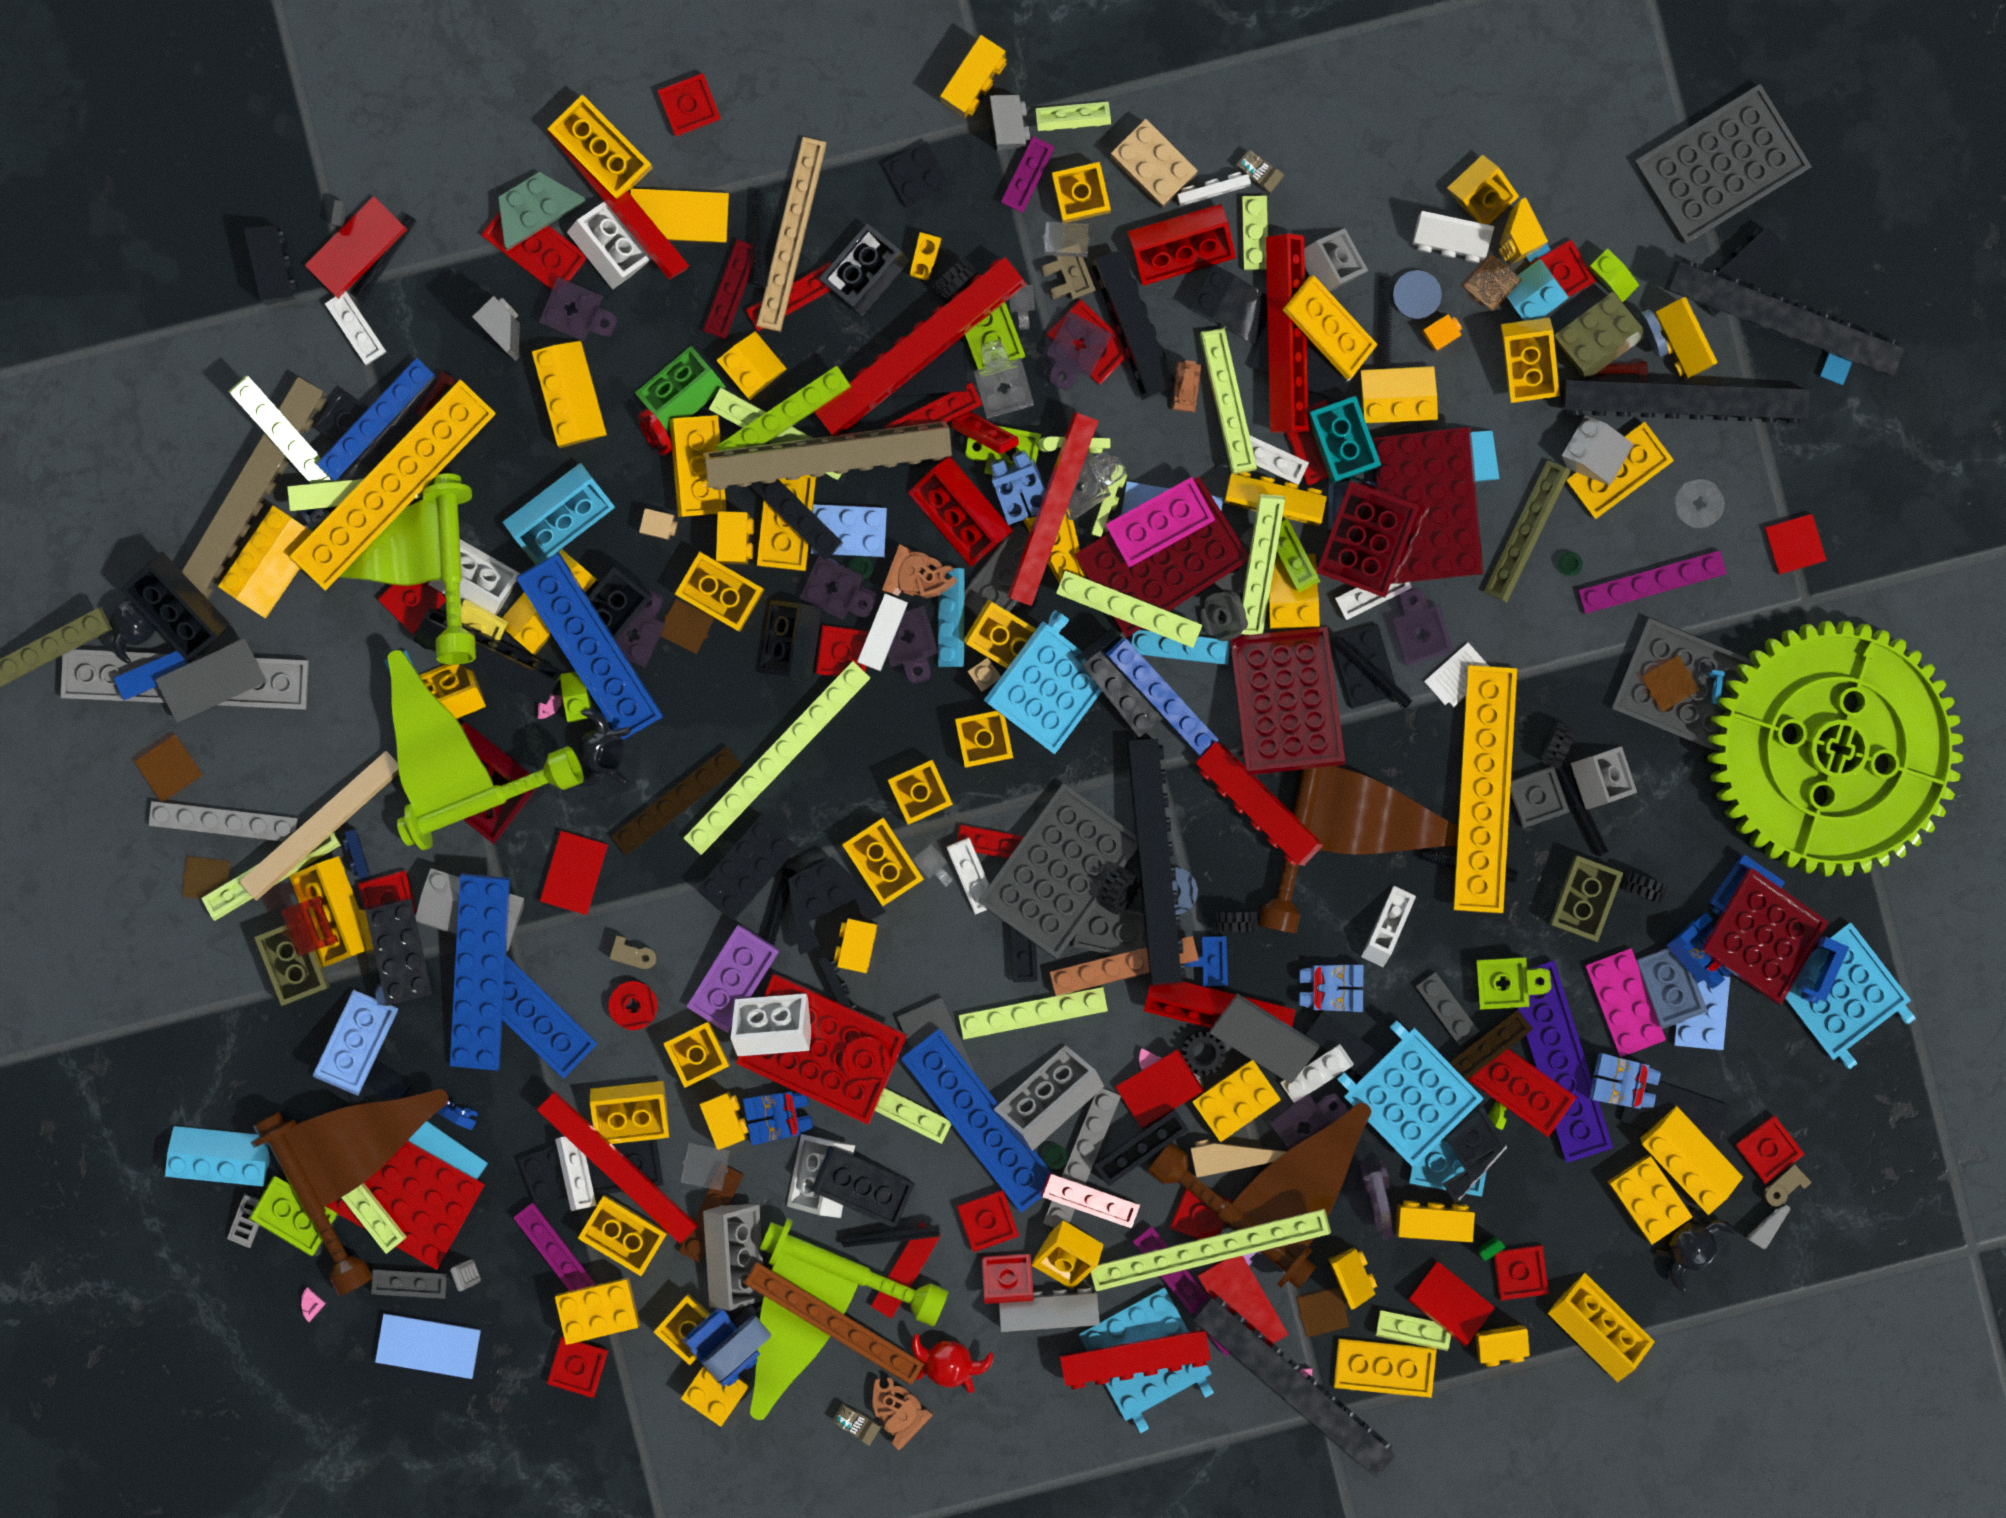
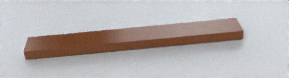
(833, 1323)

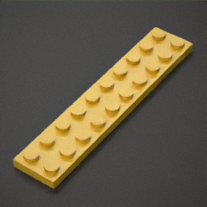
(392, 485)
(1485, 789)

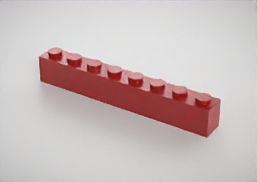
(1285, 339)

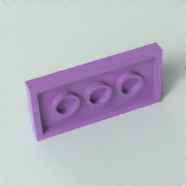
(732, 977)

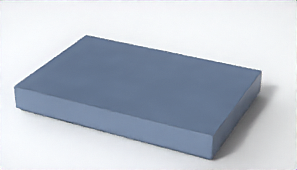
(1671, 988)

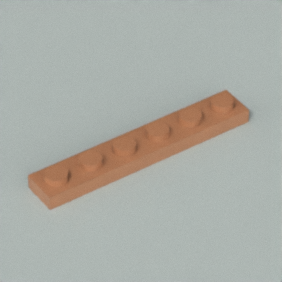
(1111, 969)

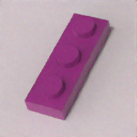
(1027, 175)

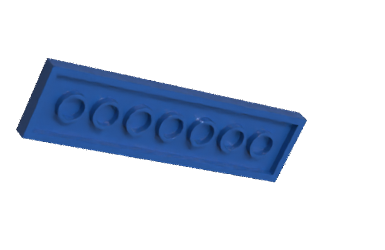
(589, 645)
(480, 971)
(971, 1112)

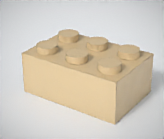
(1154, 163)

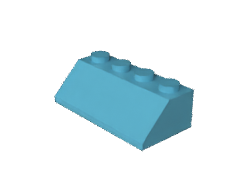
(558, 514)
(217, 1156)

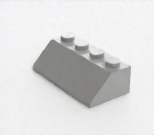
(500, 323)
(440, 904)
(1049, 1097)
(731, 1252)
(1051, 1311)

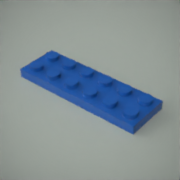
(543, 1022)

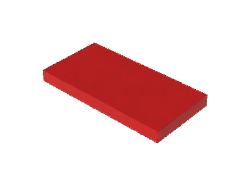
(356, 247)
(542, 255)
(1525, 1091)
(1240, 1289)

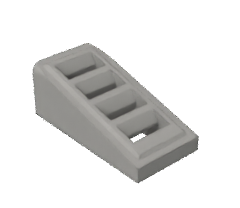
(247, 1199)
(1767, 1229)
(465, 1275)

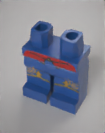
(1688, 948)
(784, 1115)

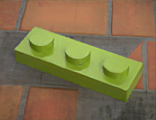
(1295, 558)

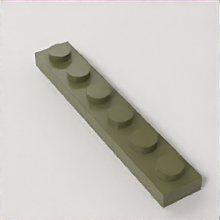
(1527, 531)
(53, 645)

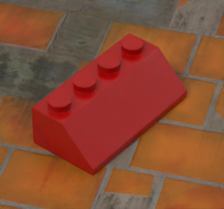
(1182, 244)
(960, 511)

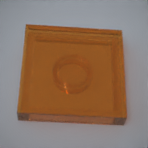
(169, 768)

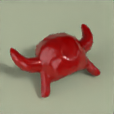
(949, 1363)

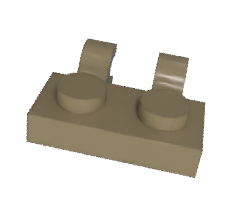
(1075, 275)

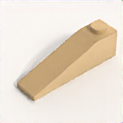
(1220, 1157)

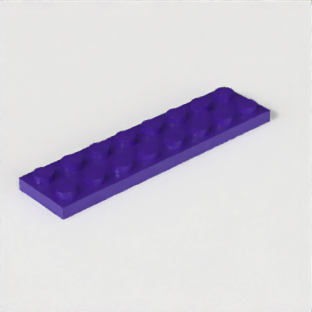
(1561, 1057)

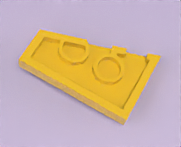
(1064, 549)

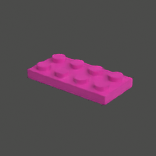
(1160, 522)
(1625, 1002)

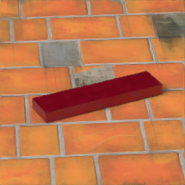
(730, 290)

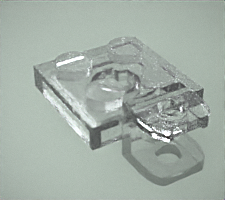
(997, 371)
(1096, 475)

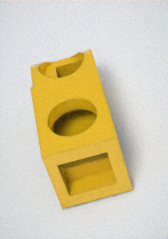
(925, 256)

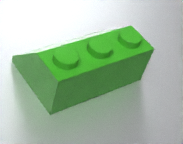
(680, 388)

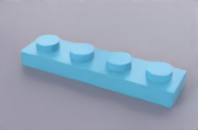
(951, 623)
(1205, 649)

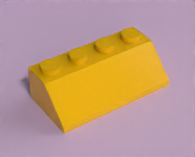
(600, 147)
(1521, 234)
(569, 393)
(1298, 506)
(264, 564)
(525, 621)
(331, 883)
(1691, 1159)
(1601, 1328)

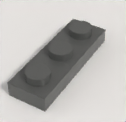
(1447, 1008)
(409, 1283)

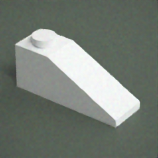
(1388, 926)

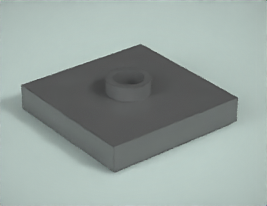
(1538, 797)

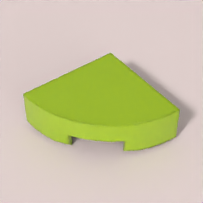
(1497, 1115)

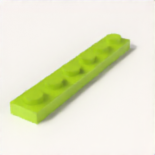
(789, 411)

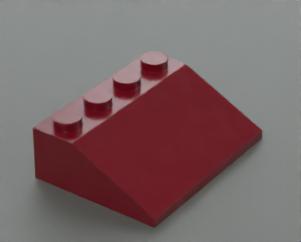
(1367, 538)
(502, 771)

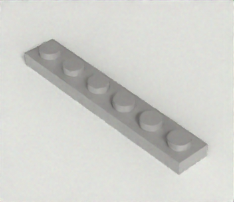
(222, 821)
(1085, 1150)

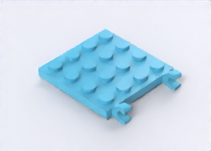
(1045, 686)
(1857, 1002)
(1413, 1095)
(1144, 1320)

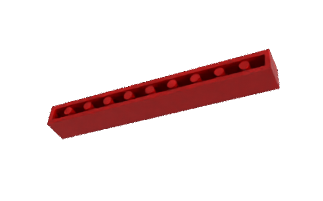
(921, 346)

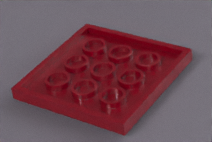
(1764, 936)

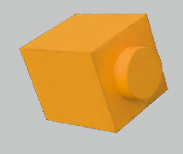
(1442, 332)

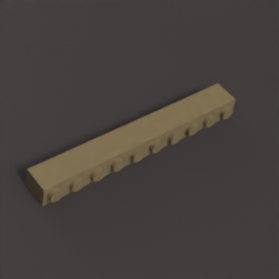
(827, 454)
(249, 491)

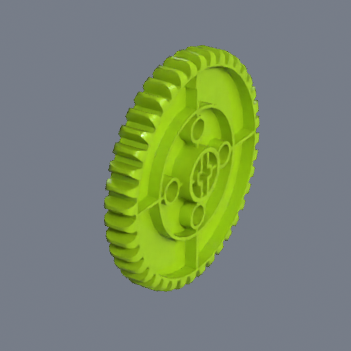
(1776, 780)

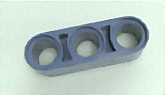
(736, 1348)

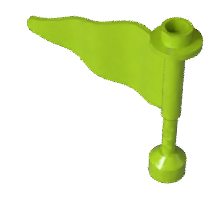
(422, 548)
(441, 767)
(833, 1282)

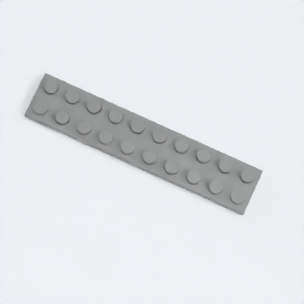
(92, 674)

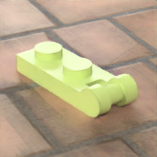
(1051, 443)

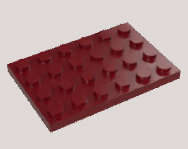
(1438, 476)
(1173, 572)
(1287, 701)

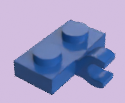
(1213, 961)
(458, 1115)

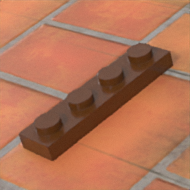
(694, 1244)

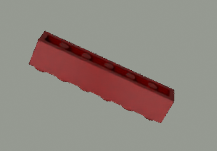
(1259, 804)
(1201, 1004)
(1134, 1358)

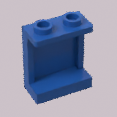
(1732, 880)
(1828, 973)
(709, 1335)

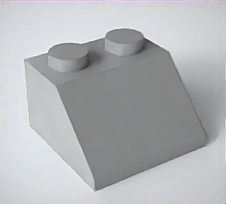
(1008, 121)
(1334, 260)
(1596, 451)
(1603, 778)

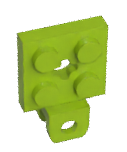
(1027, 441)
(1521, 982)

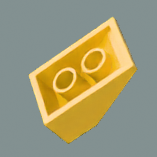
(1289, 607)
(1352, 1277)

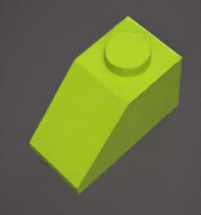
(1613, 275)
(575, 697)

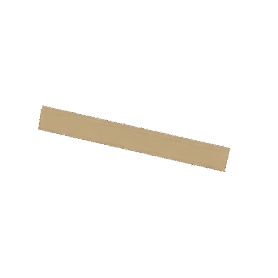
(791, 234)
(320, 826)

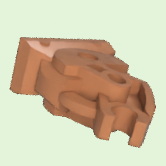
(1186, 386)
(913, 575)
(899, 1415)

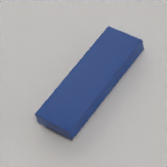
(143, 678)

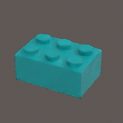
(1343, 440)

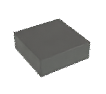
(338, 215)

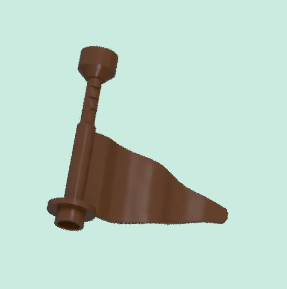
(1353, 817)
(337, 1155)
(1293, 1185)

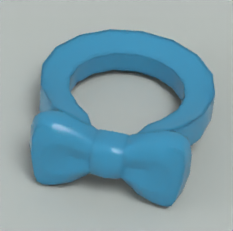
(1717, 687)

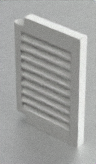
(1450, 679)

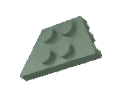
(533, 207)

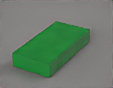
(1490, 1248)

